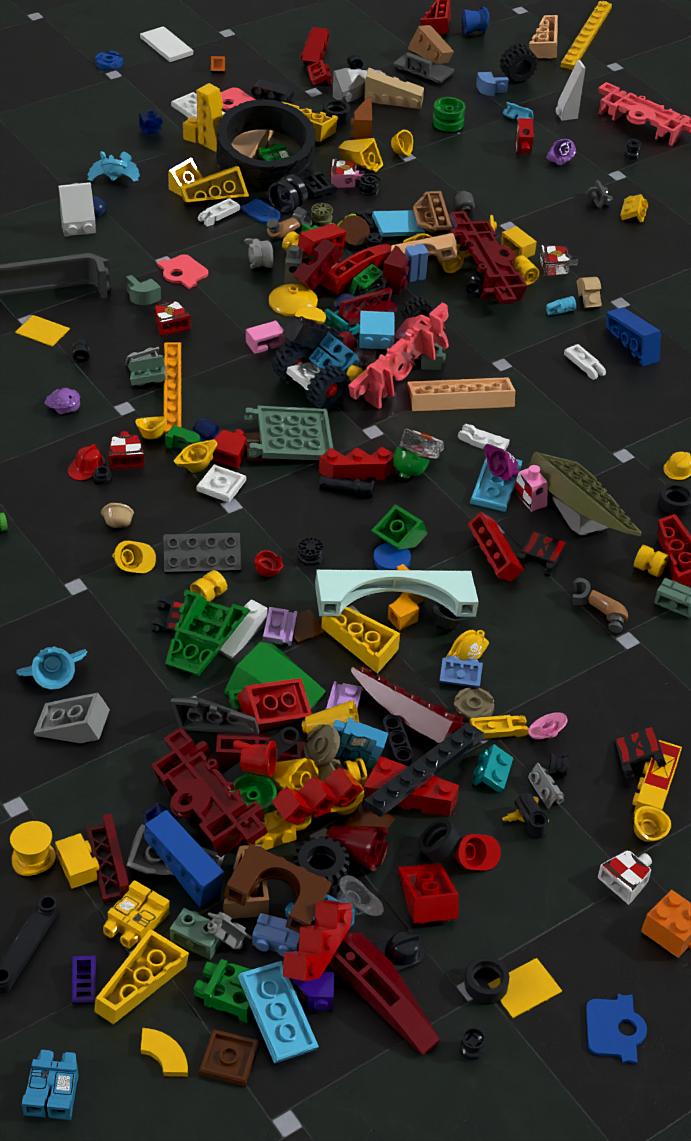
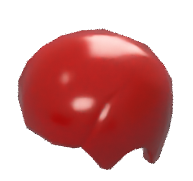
(268, 563)

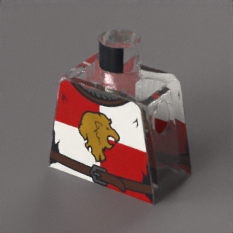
(556, 260)
(429, 446)

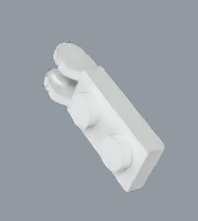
(218, 212)
(585, 361)
(481, 438)

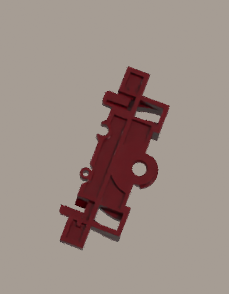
(500, 277)
(223, 813)

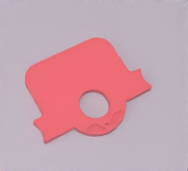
(234, 95)
(190, 269)

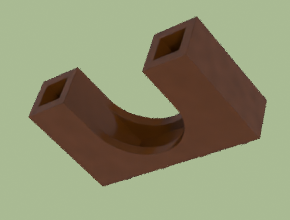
(262, 865)

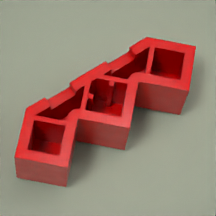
(315, 46)
(357, 464)
(317, 796)
(318, 941)

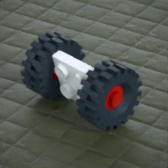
(323, 386)

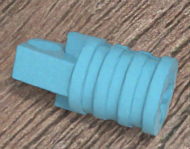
(561, 306)

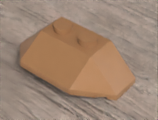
(432, 213)

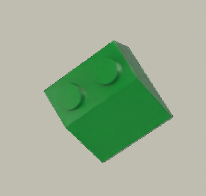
(400, 529)

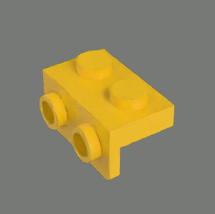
(633, 207)
(278, 830)

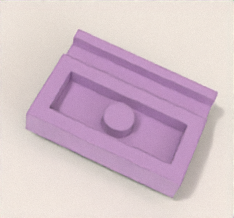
(279, 626)
(344, 693)

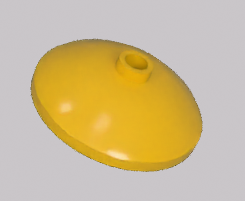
(290, 298)

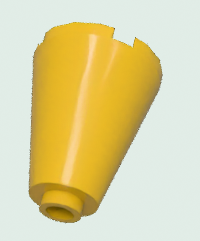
(327, 717)
(294, 773)

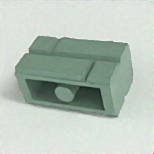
(674, 597)

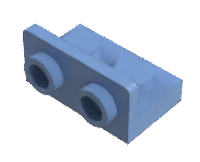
(461, 672)

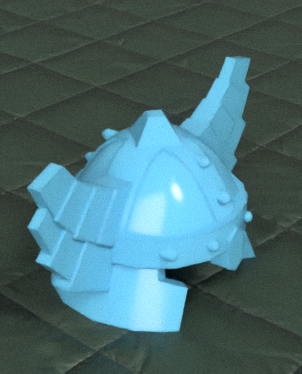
(114, 168)
(53, 667)

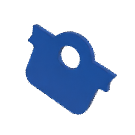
(603, 1032)

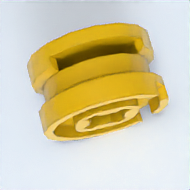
(357, 769)

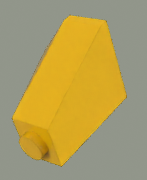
(362, 152)

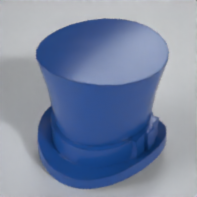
(475, 20)

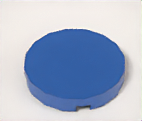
(109, 60)
(388, 557)

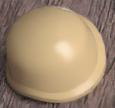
(117, 515)

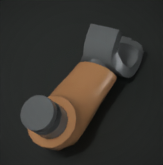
(279, 230)
(614, 610)

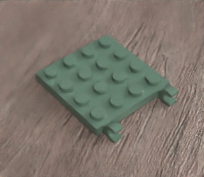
(290, 432)

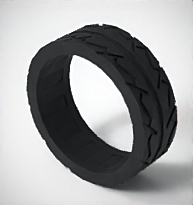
(265, 116)

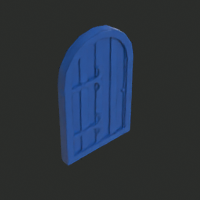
(260, 211)

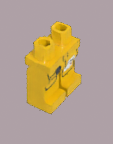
(136, 914)

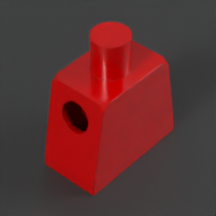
(230, 448)

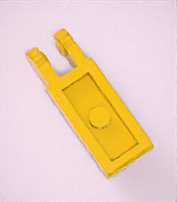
(501, 726)

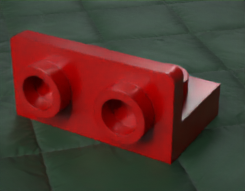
(319, 72)

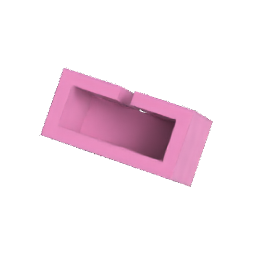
(270, 332)

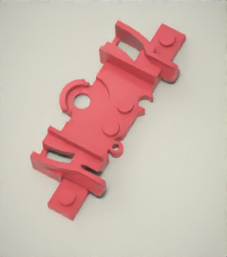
(619, 103)
(380, 374)

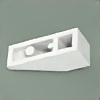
(246, 630)

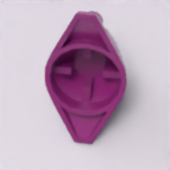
(500, 462)

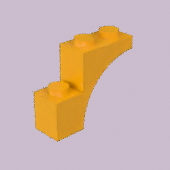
(405, 609)

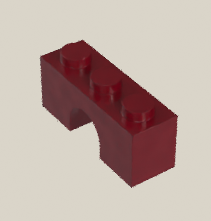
(312, 274)

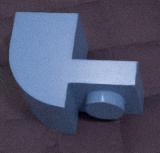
(489, 85)

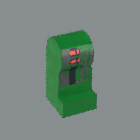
(180, 438)

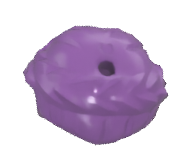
(559, 152)
(61, 400)

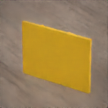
(42, 330)
(527, 988)

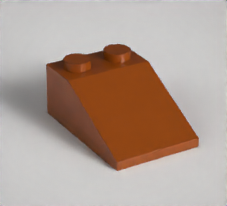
(362, 121)

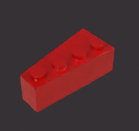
(677, 545)
(433, 797)

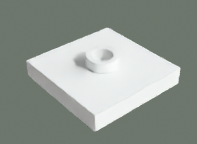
(221, 483)

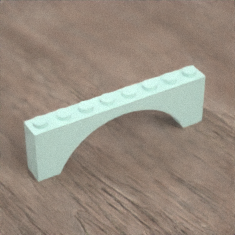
(450, 588)

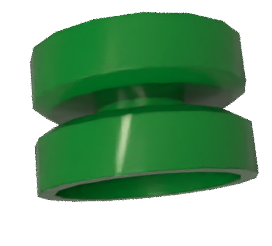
(449, 114)
(258, 789)

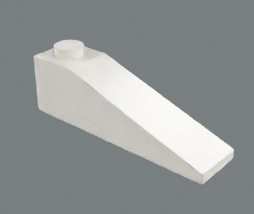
(570, 98)

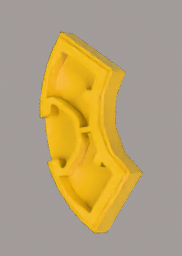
(166, 1051)

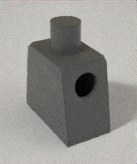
(293, 260)

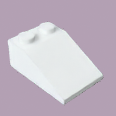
(77, 209)

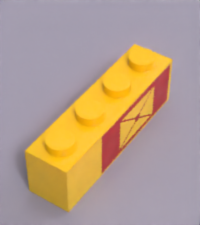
(657, 780)

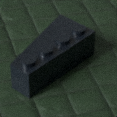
(309, 332)

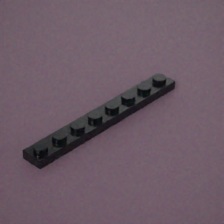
(423, 770)

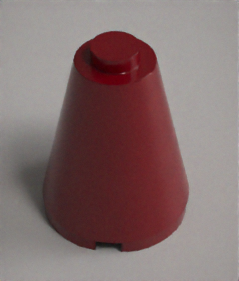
(363, 843)

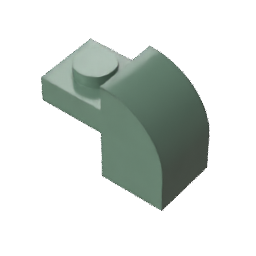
(143, 293)

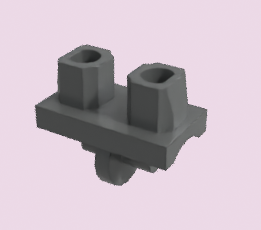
(599, 195)

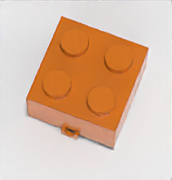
(670, 923)

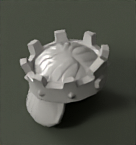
(260, 253)

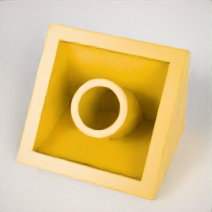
(183, 174)

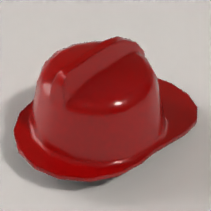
(86, 462)
(478, 852)

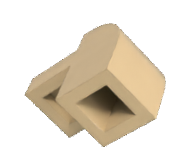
(590, 290)

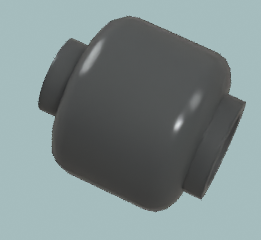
(464, 202)

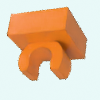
(217, 63)

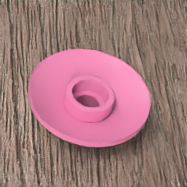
(548, 726)

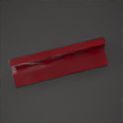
(352, 314)
(115, 855)

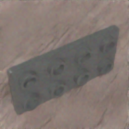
(423, 67)
(202, 552)

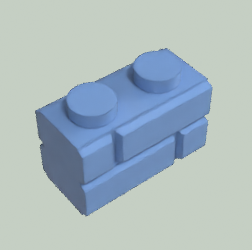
(417, 262)
(274, 936)

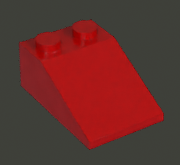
(275, 703)
(428, 893)

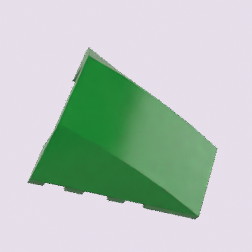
(201, 632)
(268, 665)

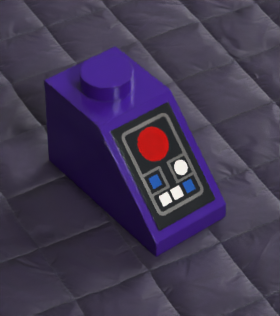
(316, 993)

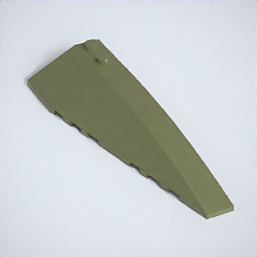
(582, 492)

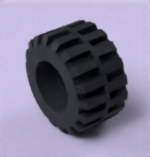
(526, 67)
(327, 853)

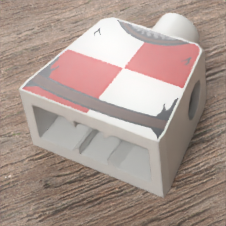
(626, 874)

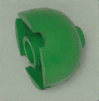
(409, 463)

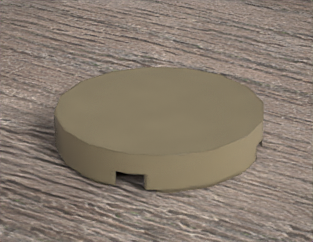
(473, 703)
(322, 745)

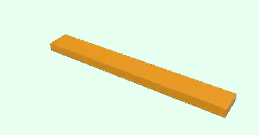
(172, 385)

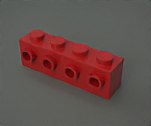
(495, 547)

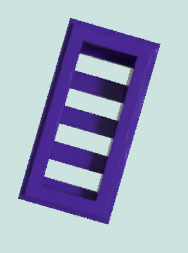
(83, 961)

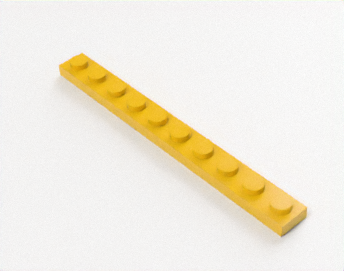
(586, 35)

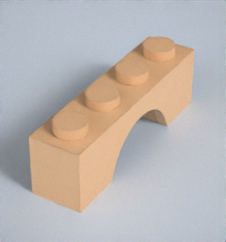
(442, 246)

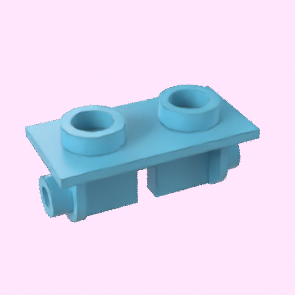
(514, 110)

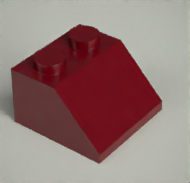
(396, 270)

